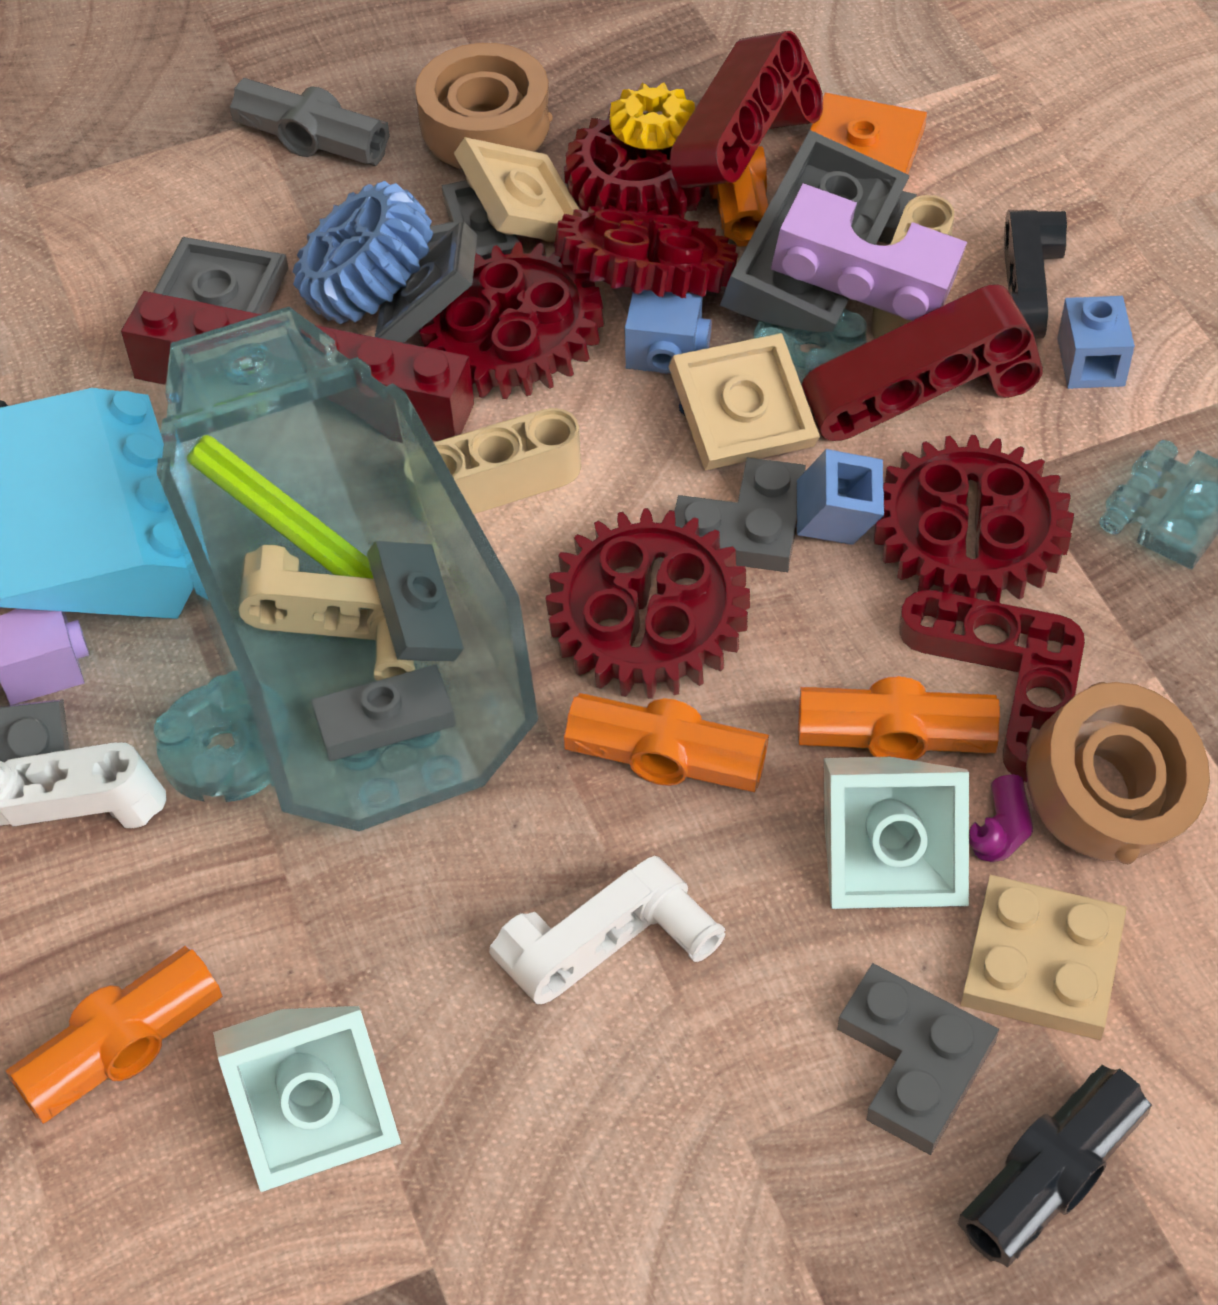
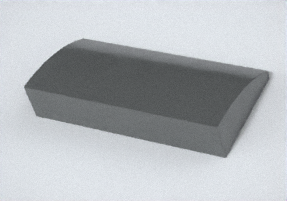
(834, 168)

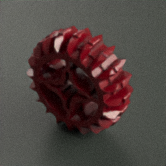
(610, 172)

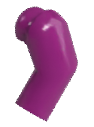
(1010, 825)

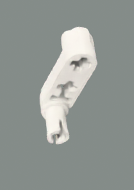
(80, 784)
(554, 959)

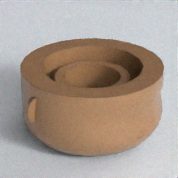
(482, 95)
(1151, 749)

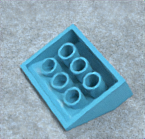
(86, 508)

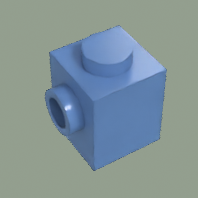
(663, 328)
(1095, 342)
(840, 497)

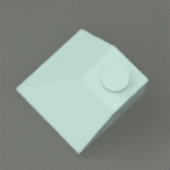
(896, 833)
(305, 1091)

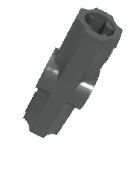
(309, 121)

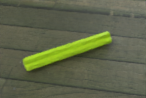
(277, 509)

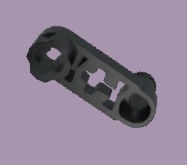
(1027, 241)

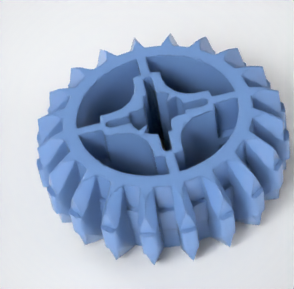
(362, 252)

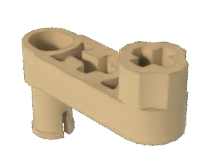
(287, 600)

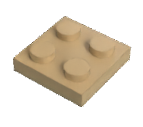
(516, 188)
(743, 401)
(1044, 957)

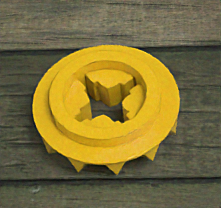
(650, 130)

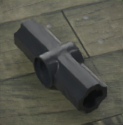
(1054, 1165)

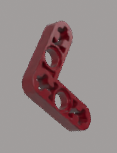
(1034, 662)

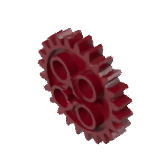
(645, 251)
(519, 320)
(1018, 519)
(592, 591)

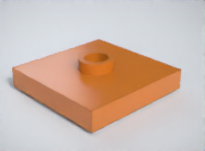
(873, 128)

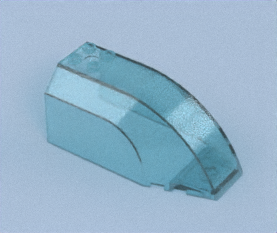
(369, 473)

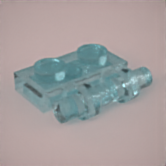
(1186, 516)

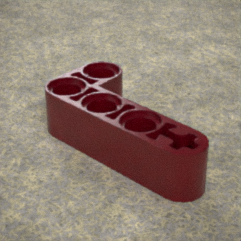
(757, 89)
(923, 361)

